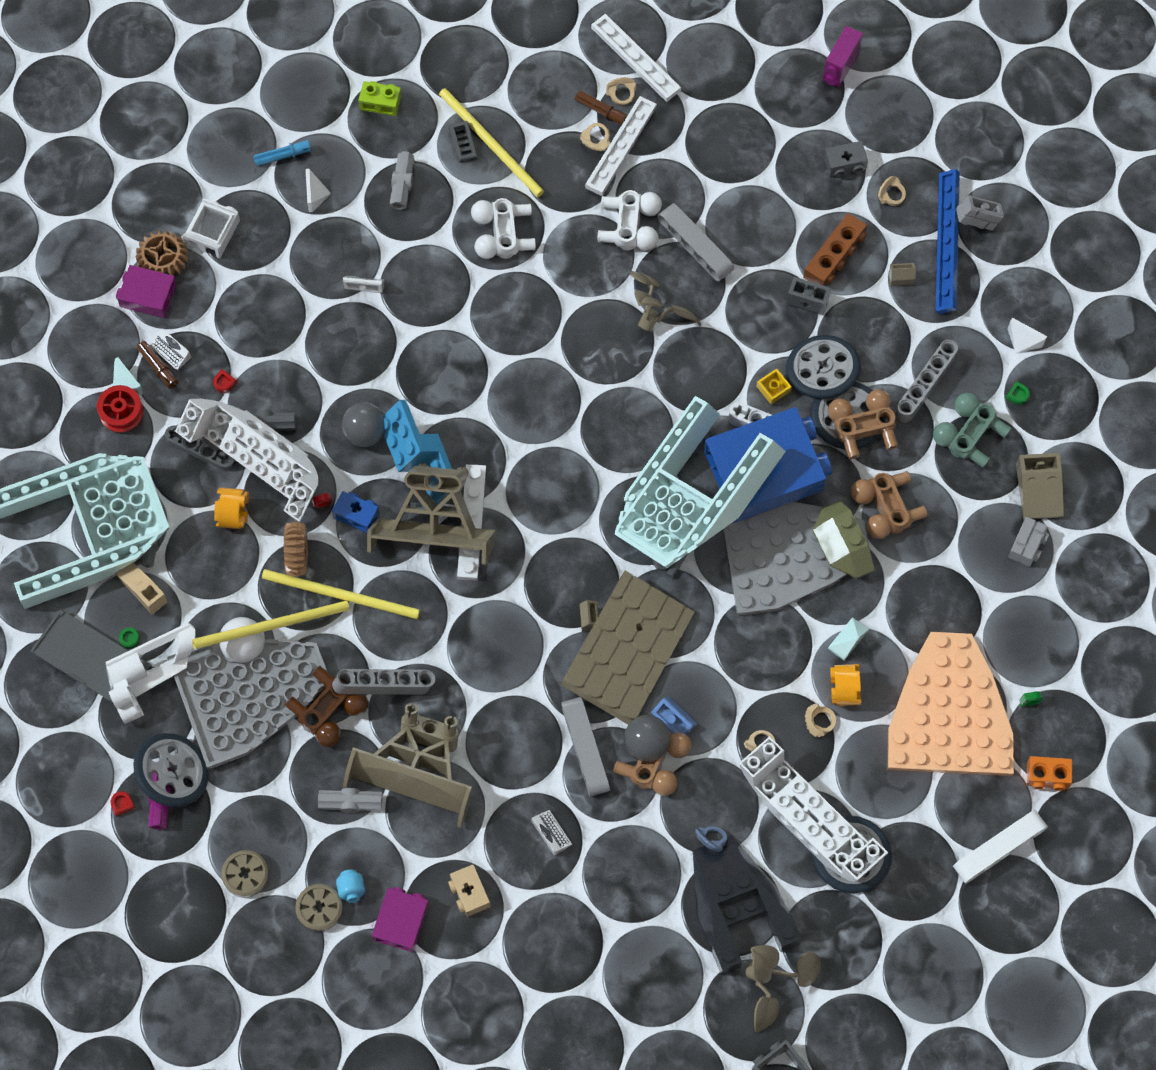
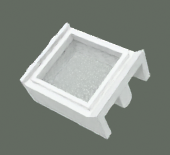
(212, 226)

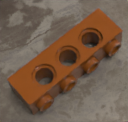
(849, 227)

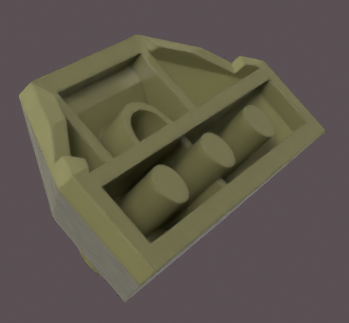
(843, 541)

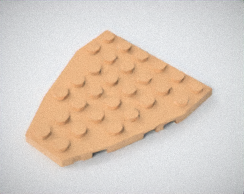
(950, 713)

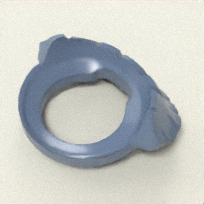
(716, 846)

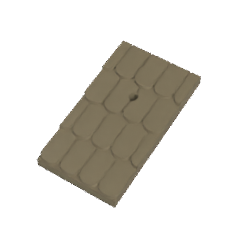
(627, 648)

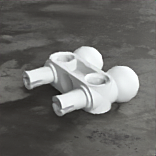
(629, 219)
(503, 227)

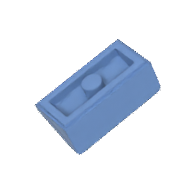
(674, 716)

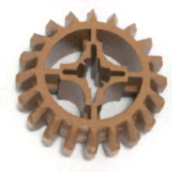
(156, 246)
(295, 548)

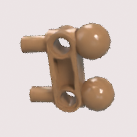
(864, 423)
(887, 502)
(661, 781)

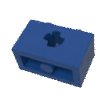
(361, 520)

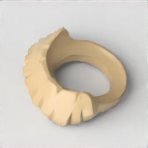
(612, 86)
(586, 139)
(883, 195)
(814, 729)
(750, 744)

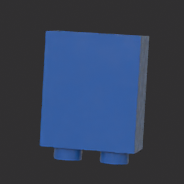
(795, 475)

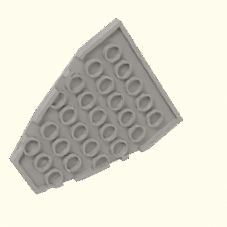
(778, 558)
(244, 703)

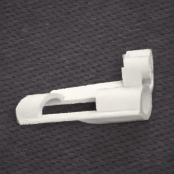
(130, 678)

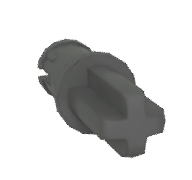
(149, 556)

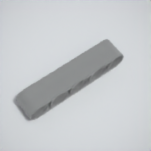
(695, 242)
(924, 389)
(375, 686)
(585, 746)

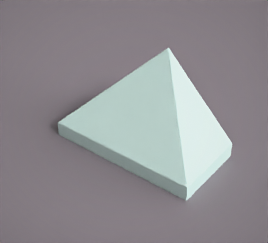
(124, 377)
(848, 639)

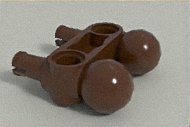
(323, 708)

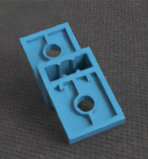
(412, 448)

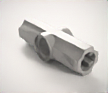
(402, 180)
(350, 800)

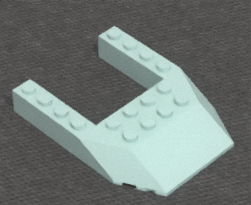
(114, 508)
(672, 518)

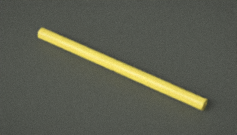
(491, 143)
(341, 594)
(270, 625)

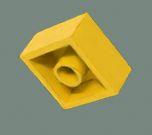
(773, 386)

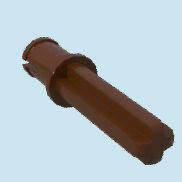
(600, 107)
(162, 370)

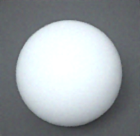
(245, 648)

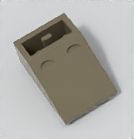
(1040, 485)

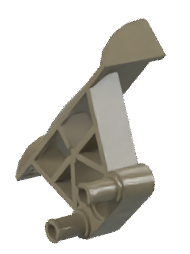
(432, 533)
(409, 779)

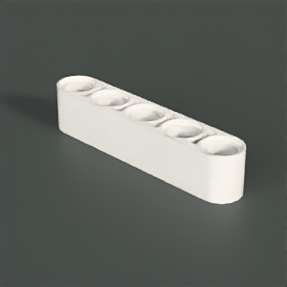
(1000, 846)

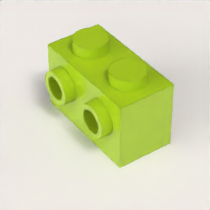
(380, 98)

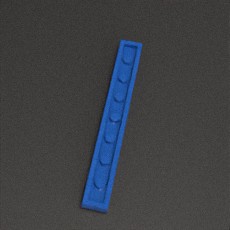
(947, 242)

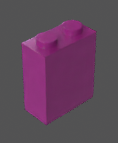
(842, 56)
(146, 291)
(400, 919)

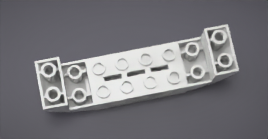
(255, 448)
(809, 814)

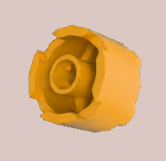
(231, 508)
(847, 685)

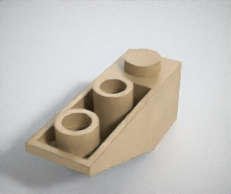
(142, 588)

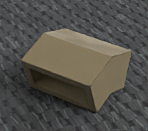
(902, 274)
(586, 608)

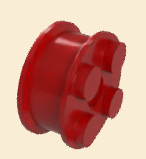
(120, 408)

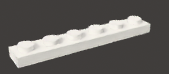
(636, 57)
(620, 146)
(474, 498)

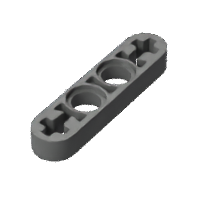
(198, 450)

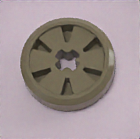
(232, 871)
(330, 913)

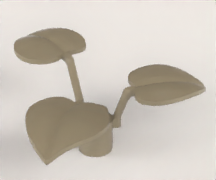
(649, 315)
(761, 969)

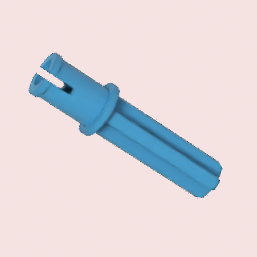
(281, 153)

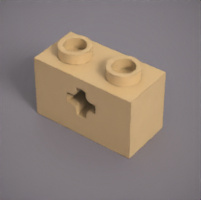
(469, 879)

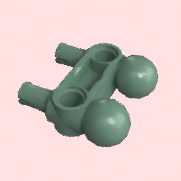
(968, 405)

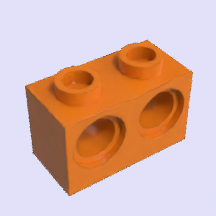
(1048, 767)

